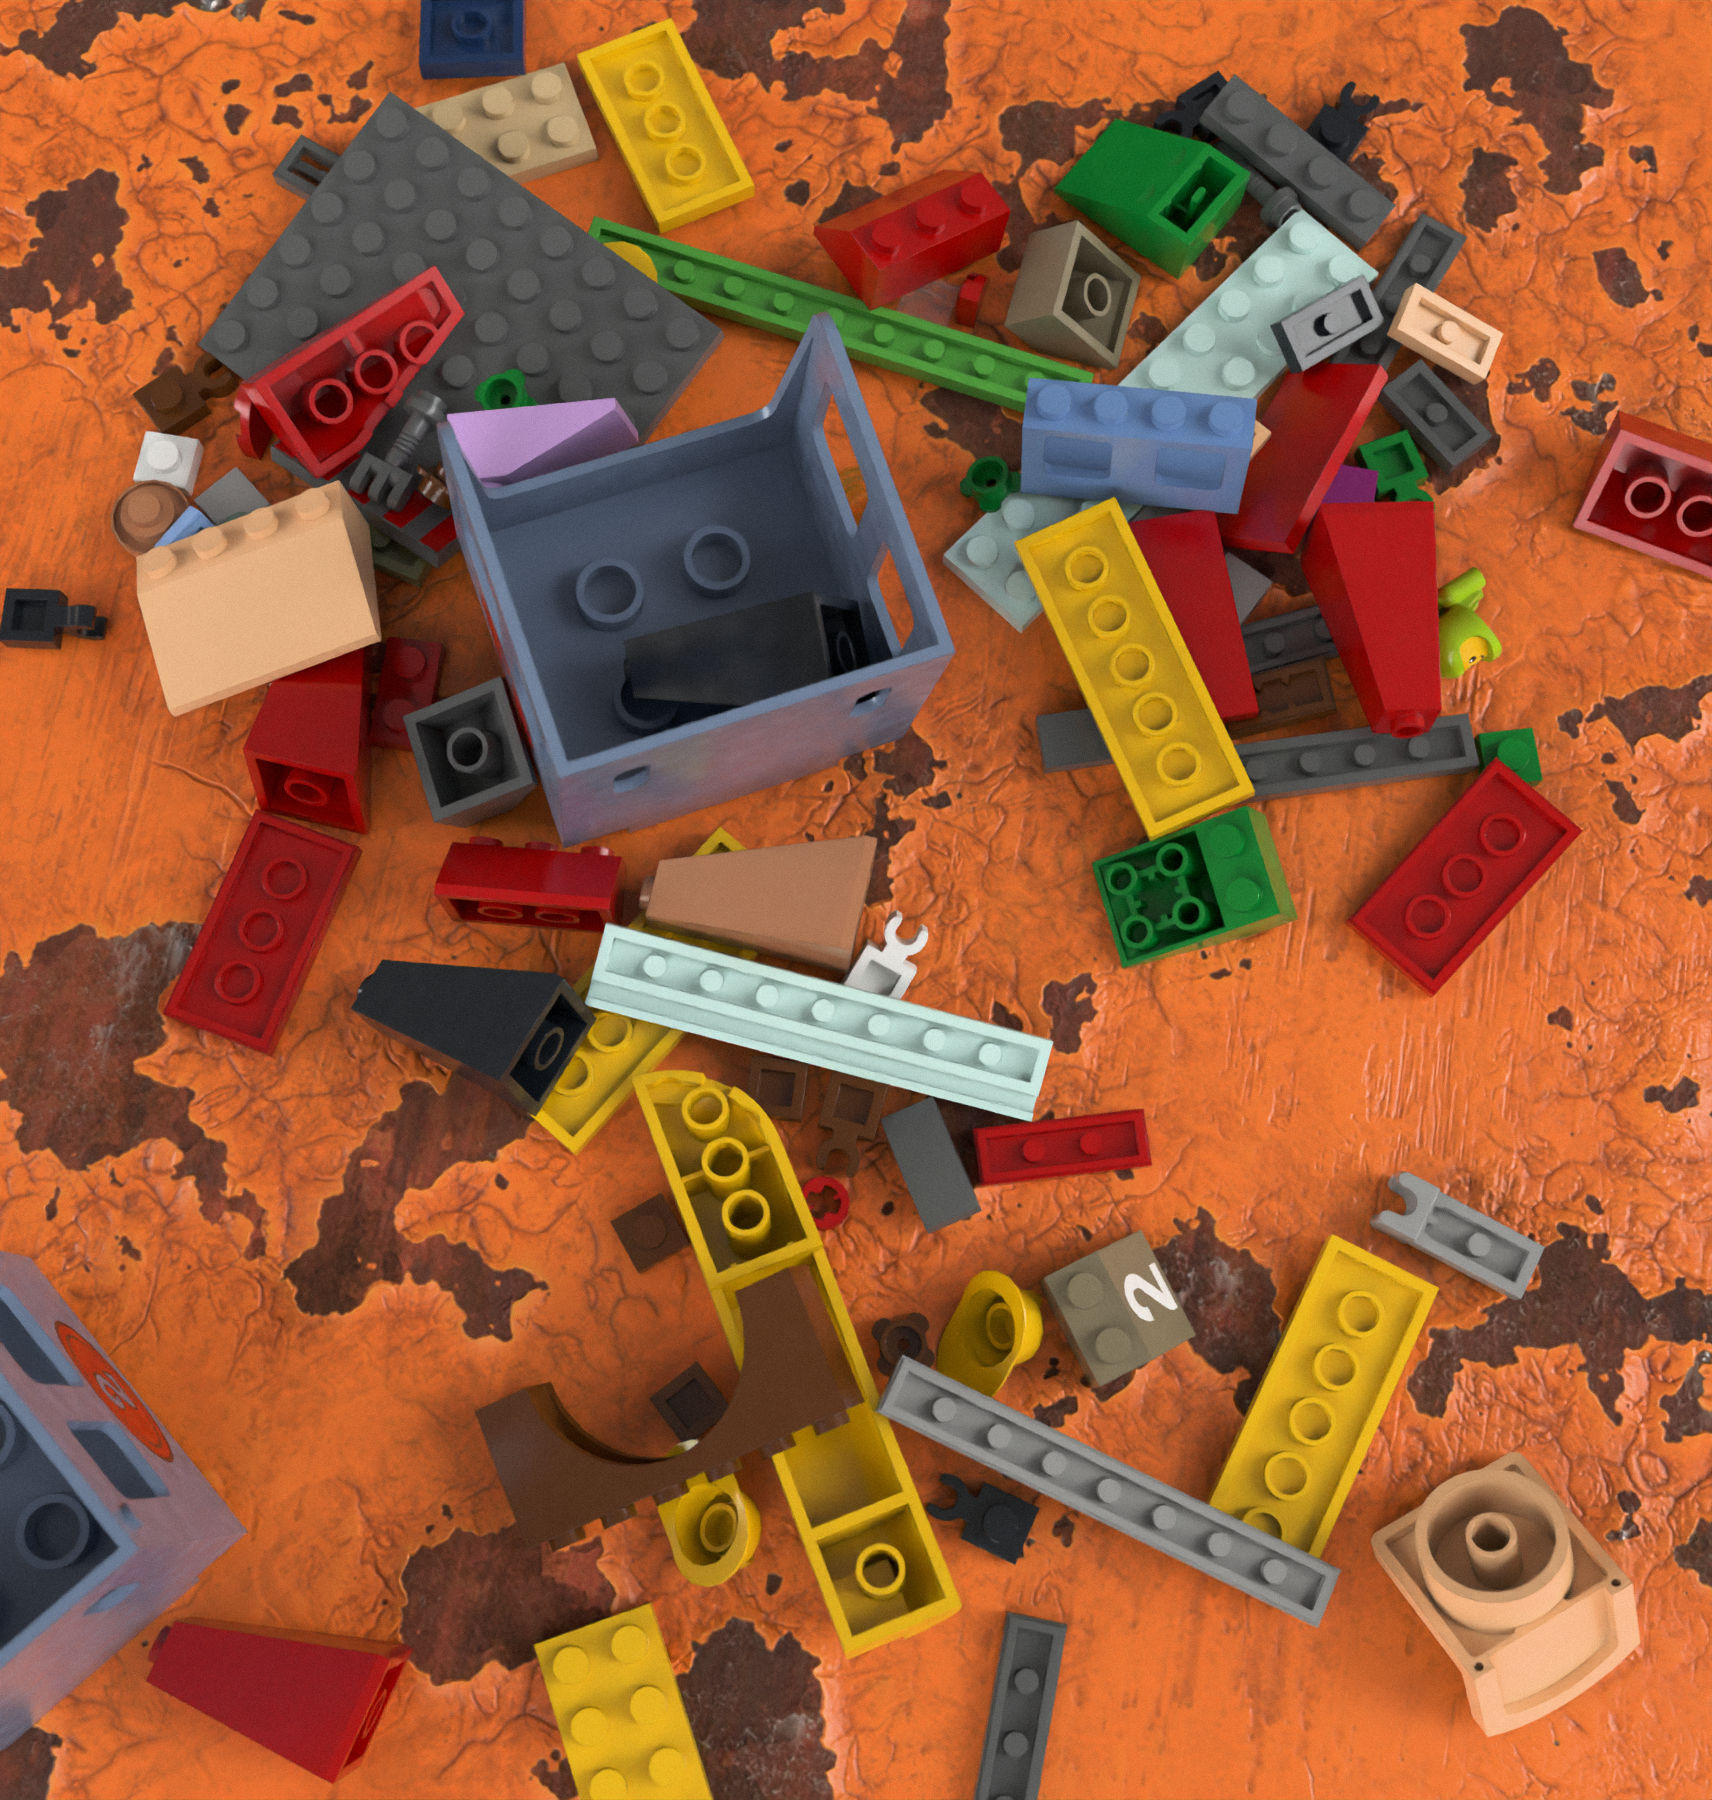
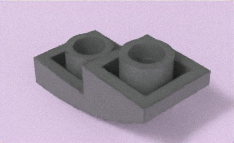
(930, 1165)

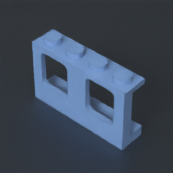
(1140, 446)

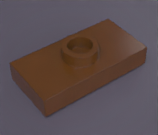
(1288, 698)

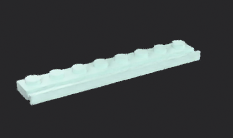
(818, 1021)

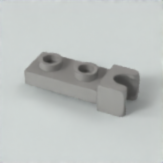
(1459, 1236)

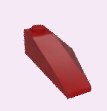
(346, 379)

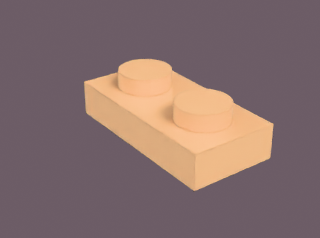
(1445, 334)

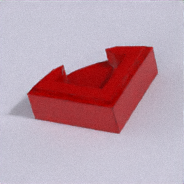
(971, 299)
(254, 429)

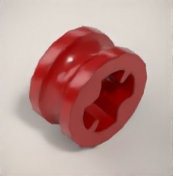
(816, 1187)

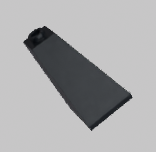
(750, 652)
(486, 1024)

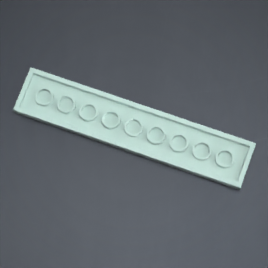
(1215, 351)

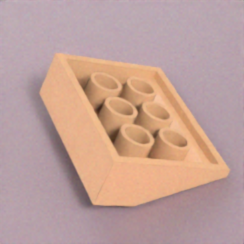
(259, 597)

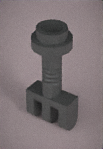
(1277, 204)
(424, 412)

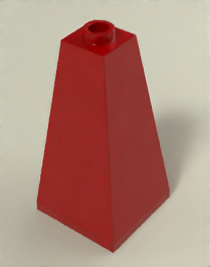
(1379, 599)
(314, 746)
(282, 1687)

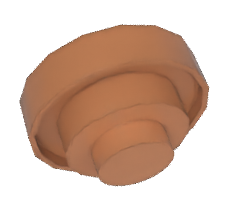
(146, 514)

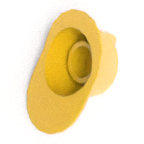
(990, 1332)
(711, 1527)

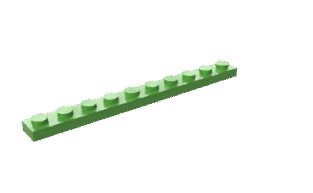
(873, 336)

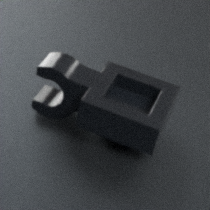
(42, 616)

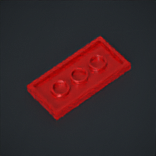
(1312, 431)
(1195, 583)
(1463, 877)
(263, 932)

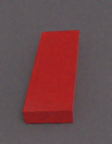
(1061, 1148)

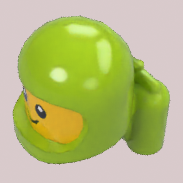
(1462, 633)

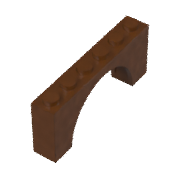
(788, 1381)

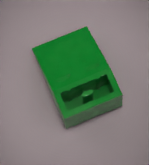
(1156, 192)
(1195, 888)

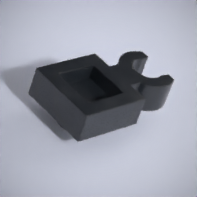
(1189, 109)
(1343, 128)
(993, 1518)

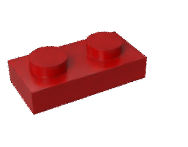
(406, 684)

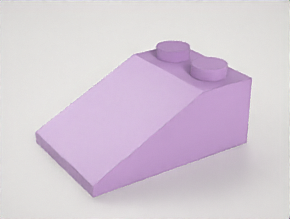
(540, 439)

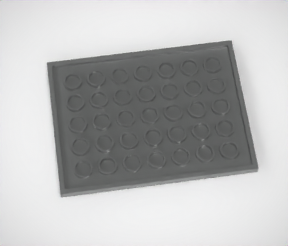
(526, 277)

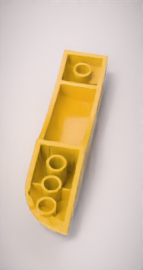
(851, 1483)

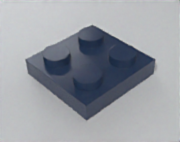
(472, 38)

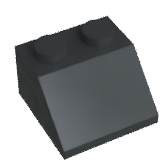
(471, 754)

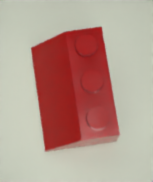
(916, 234)
(1651, 493)
(532, 885)

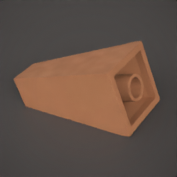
(770, 900)

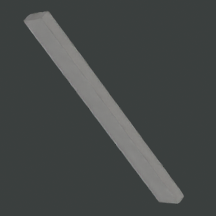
(1108, 1490)

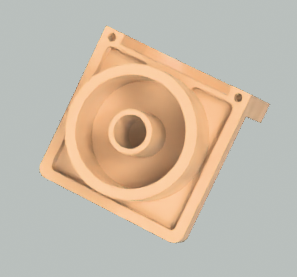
(1511, 1591)

